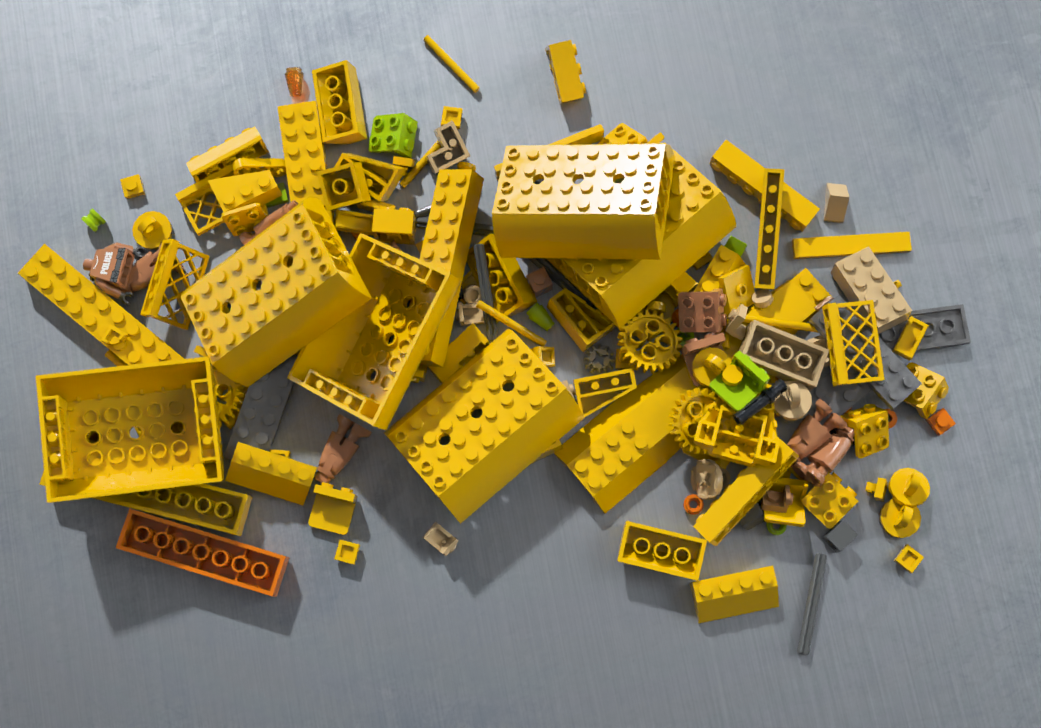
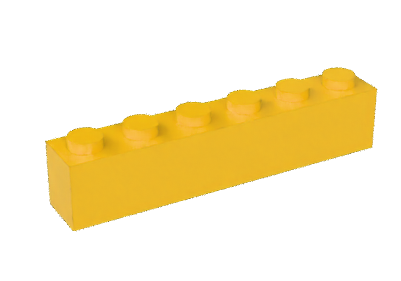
(750, 174)
(769, 228)
(742, 496)

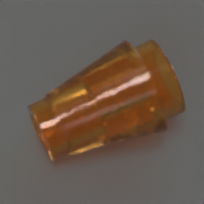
(294, 80)

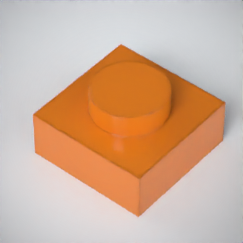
(940, 421)

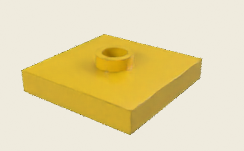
(737, 287)

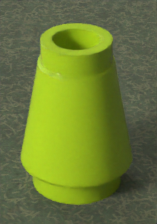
(540, 316)

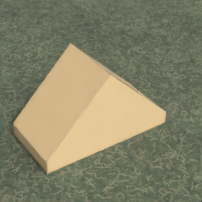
(835, 202)

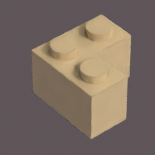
(452, 149)

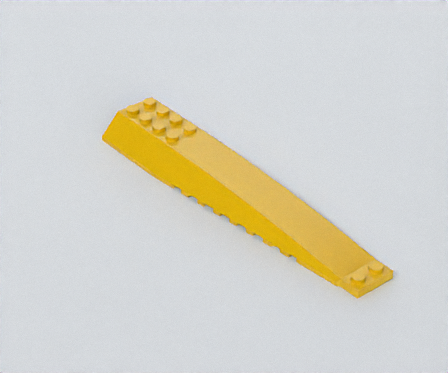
(633, 432)

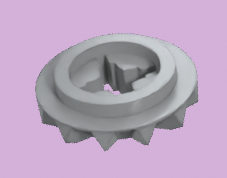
(597, 368)

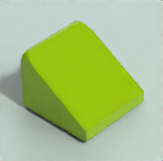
(736, 245)

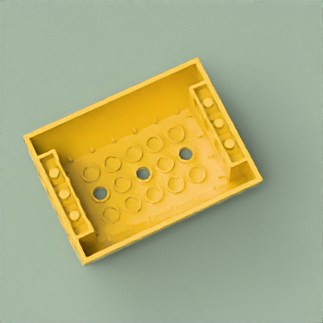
(588, 217)
(694, 224)
(292, 303)
(347, 354)
(114, 403)
(500, 443)

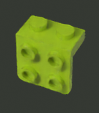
(393, 133)
(752, 383)

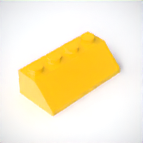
(339, 103)
(247, 145)
(721, 264)
(508, 283)
(270, 473)
(661, 550)
(735, 594)

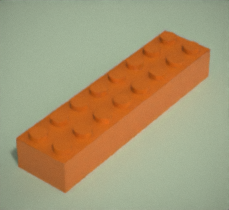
(202, 552)

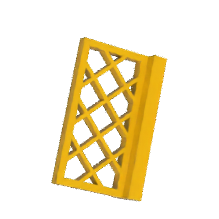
(199, 191)
(162, 275)
(836, 348)

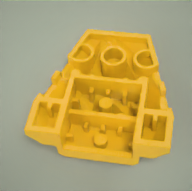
(746, 444)

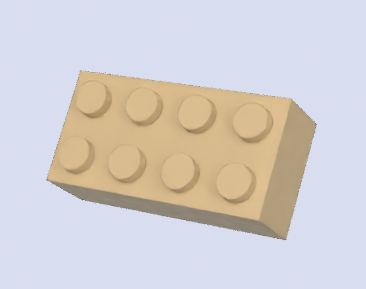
(865, 279)
(784, 354)

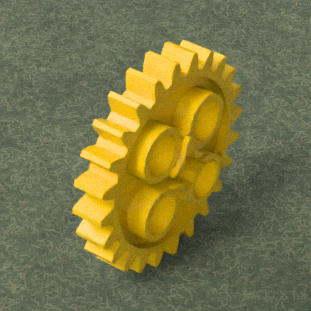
(661, 355)
(231, 397)
(684, 418)

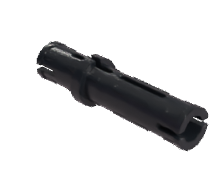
(766, 397)

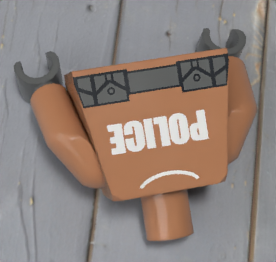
(112, 268)

